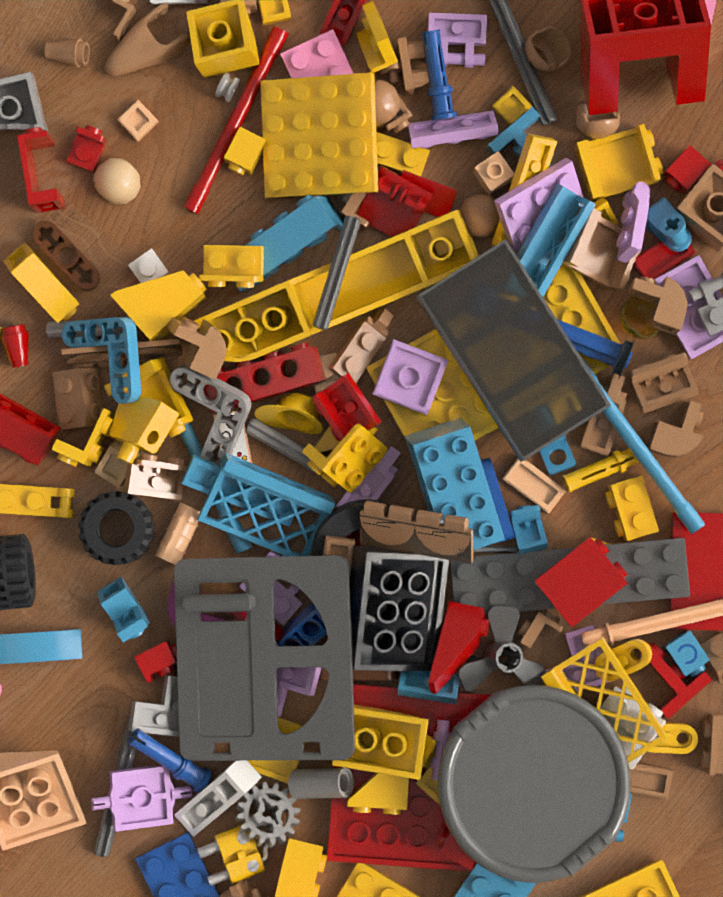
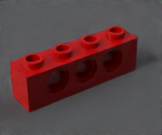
(308, 373)

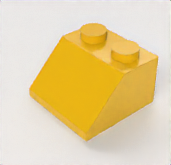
(222, 38)

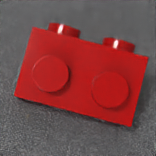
(345, 407)

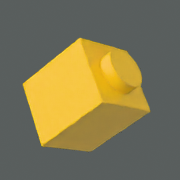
(244, 152)

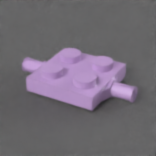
(141, 797)

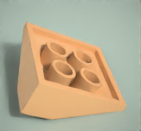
(35, 798)

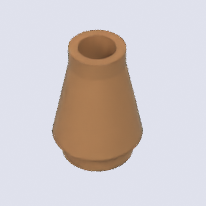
(71, 52)

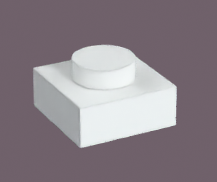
(148, 267)

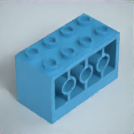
(454, 478)

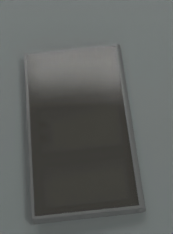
(513, 350)

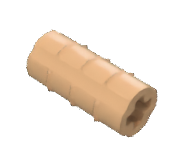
(178, 534)

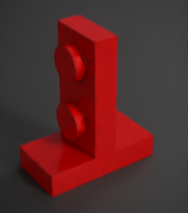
(673, 678)

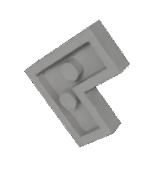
(156, 717)

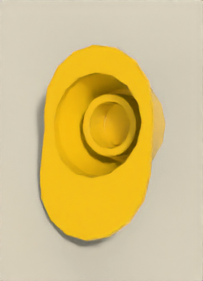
(292, 412)

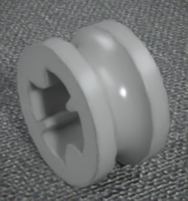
(227, 87)

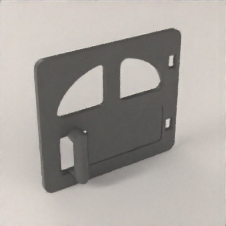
(232, 665)

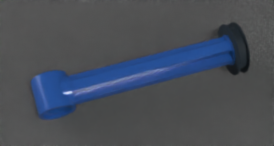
(600, 347)

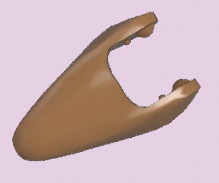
(141, 49)

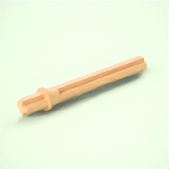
(654, 623)

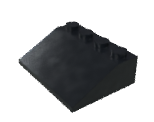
(395, 609)

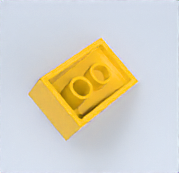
(387, 743)

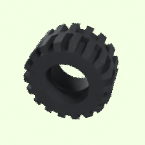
(91, 522)
(16, 572)

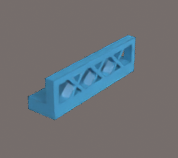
(546, 234)

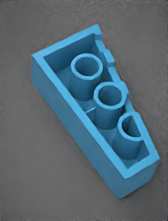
(294, 232)

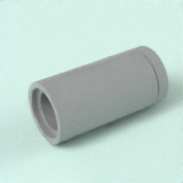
(321, 783)

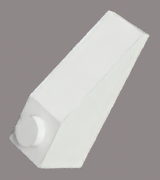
(218, 796)

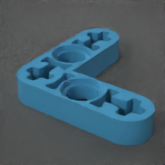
(117, 344)

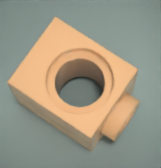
(493, 173)

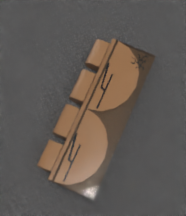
(88, 356)
(418, 536)

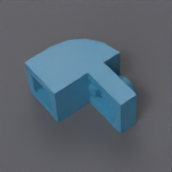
(123, 609)

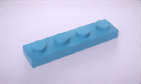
(201, 476)

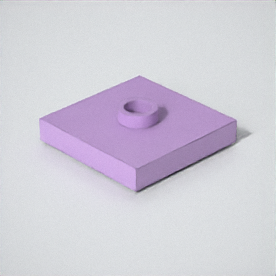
(410, 377)

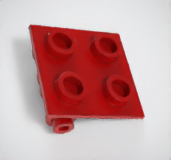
(395, 205)

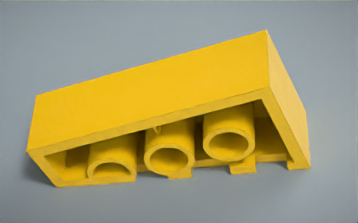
(300, 870)

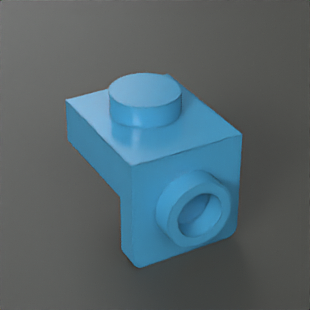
(528, 529)

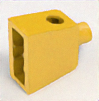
(141, 427)

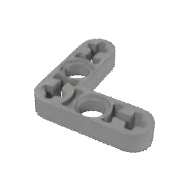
(222, 405)

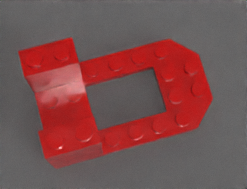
(643, 30)

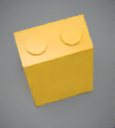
(160, 299)

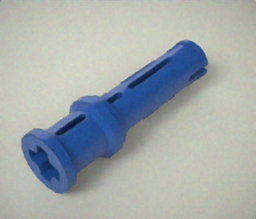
(439, 89)
(178, 765)

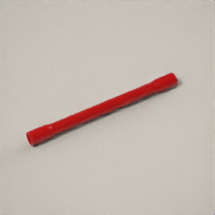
(269, 53)

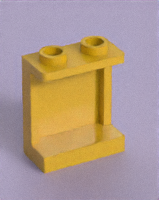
(618, 162)
(157, 386)

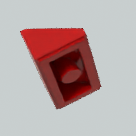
(442, 197)

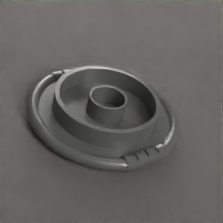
(534, 783)

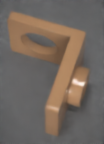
(130, 13)

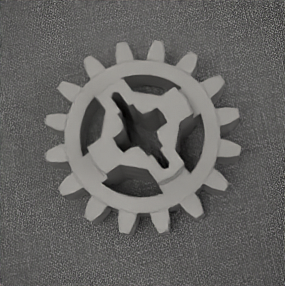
(272, 825)

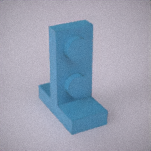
(515, 134)

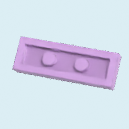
(453, 129)

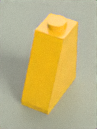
(41, 283)

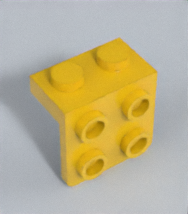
(93, 449)
(349, 460)

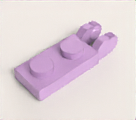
(634, 221)

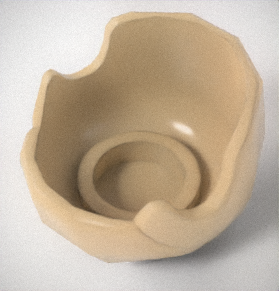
(117, 181)

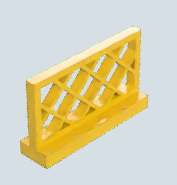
(556, 678)

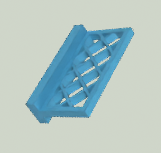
(270, 483)

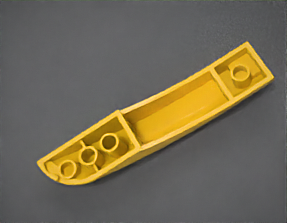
(370, 281)

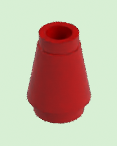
(16, 344)

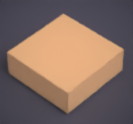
(137, 120)

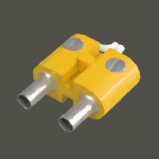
(238, 855)

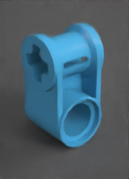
(668, 225)

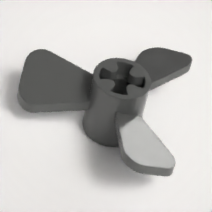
(502, 626)

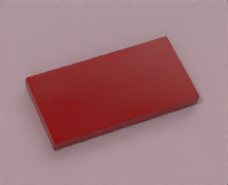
(704, 565)

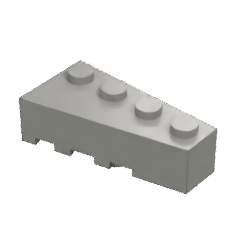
(20, 104)

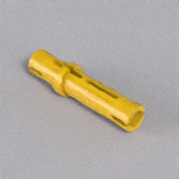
(593, 472)

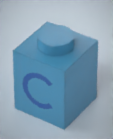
(686, 653)

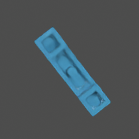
(40, 646)

